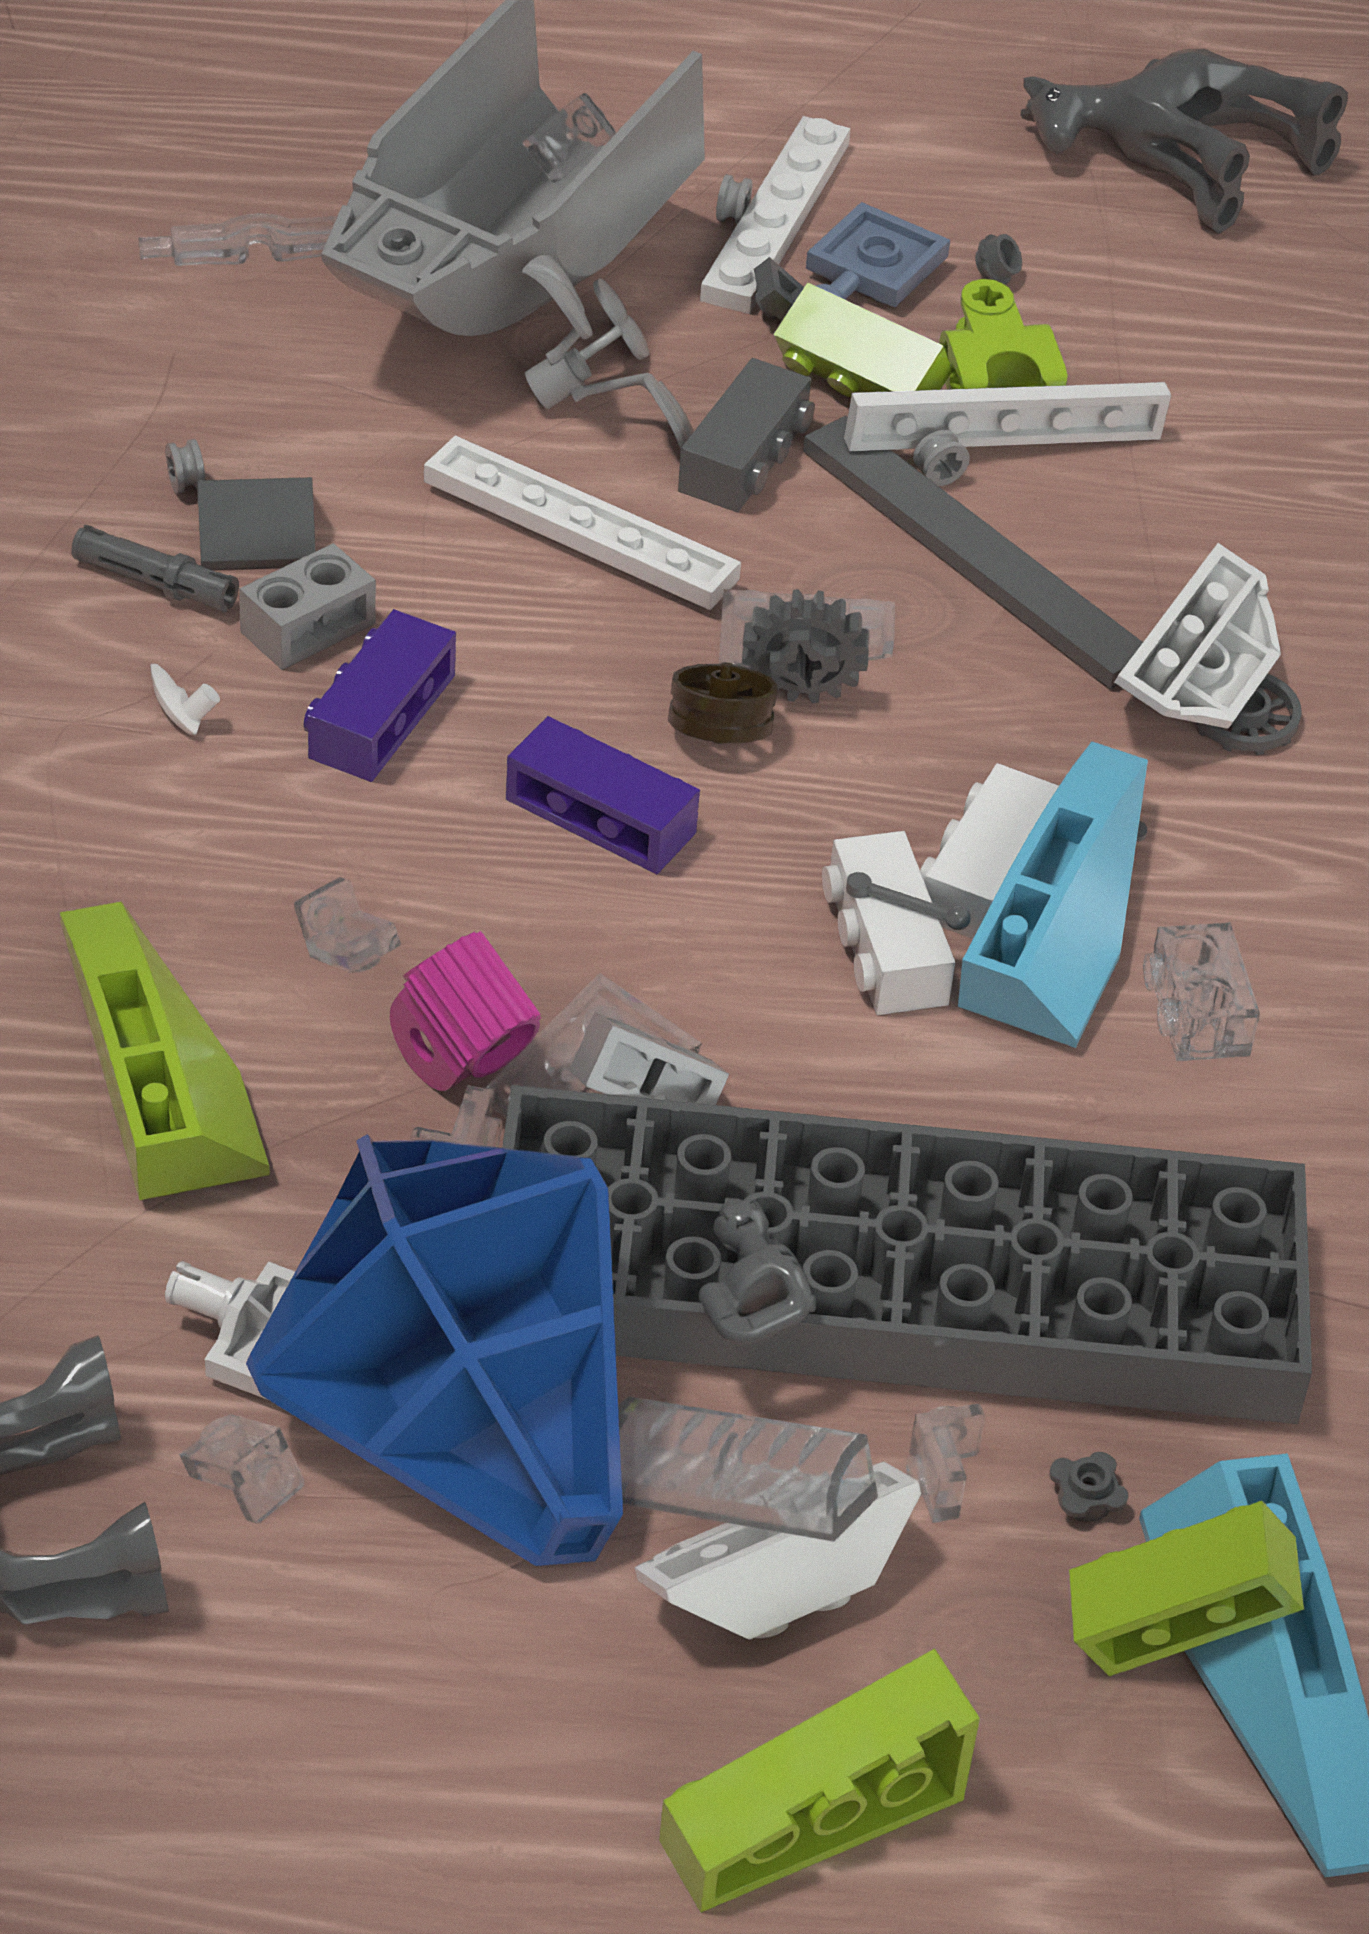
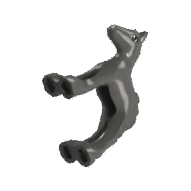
(1178, 103)
(123, 1563)

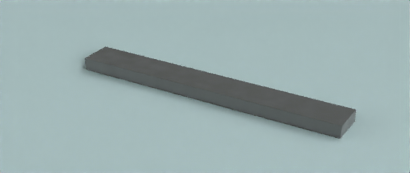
(978, 553)

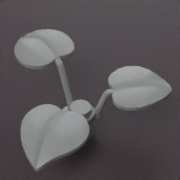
(565, 371)

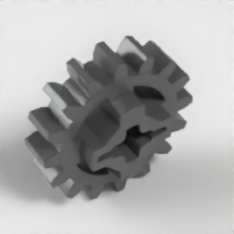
(807, 645)

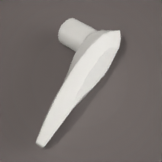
(174, 700)

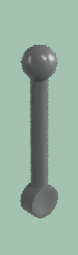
(860, 886)

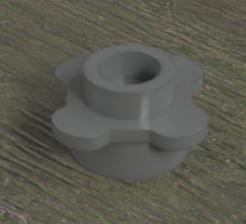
(1086, 1501)

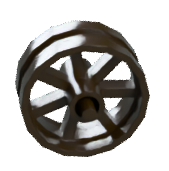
(722, 703)

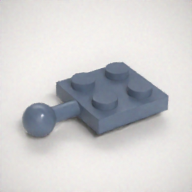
(876, 255)

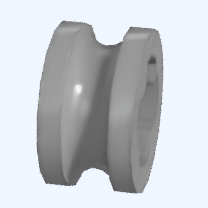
(733, 198)
(941, 457)
(184, 465)

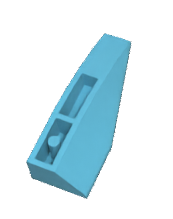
(1062, 904)
(1290, 1680)

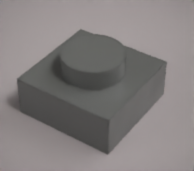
(775, 289)

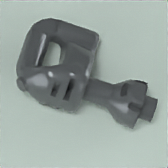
(761, 1284)

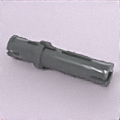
(175, 575)

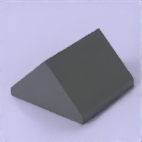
(255, 522)

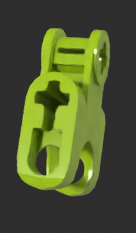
(995, 346)

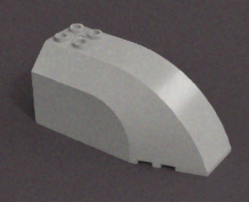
(462, 205)

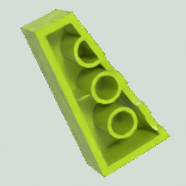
(824, 1784)

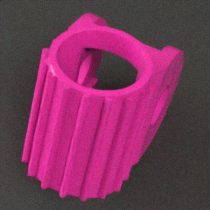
(464, 1007)

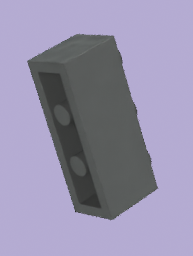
(745, 435)

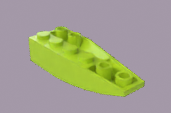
(163, 1067)

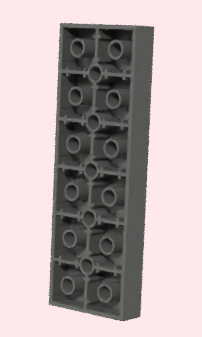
(955, 1253)

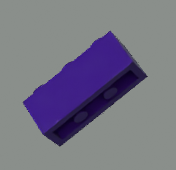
(380, 695)
(602, 794)

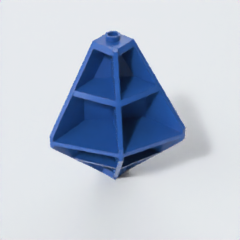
(464, 1338)

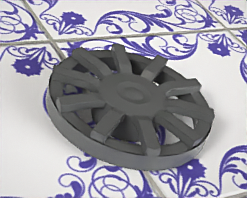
(1256, 716)

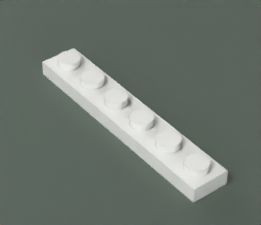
(775, 212)
(1008, 415)
(582, 522)

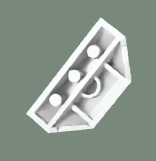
(1208, 645)
(766, 1578)

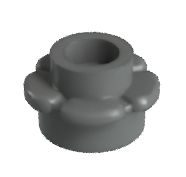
(998, 258)

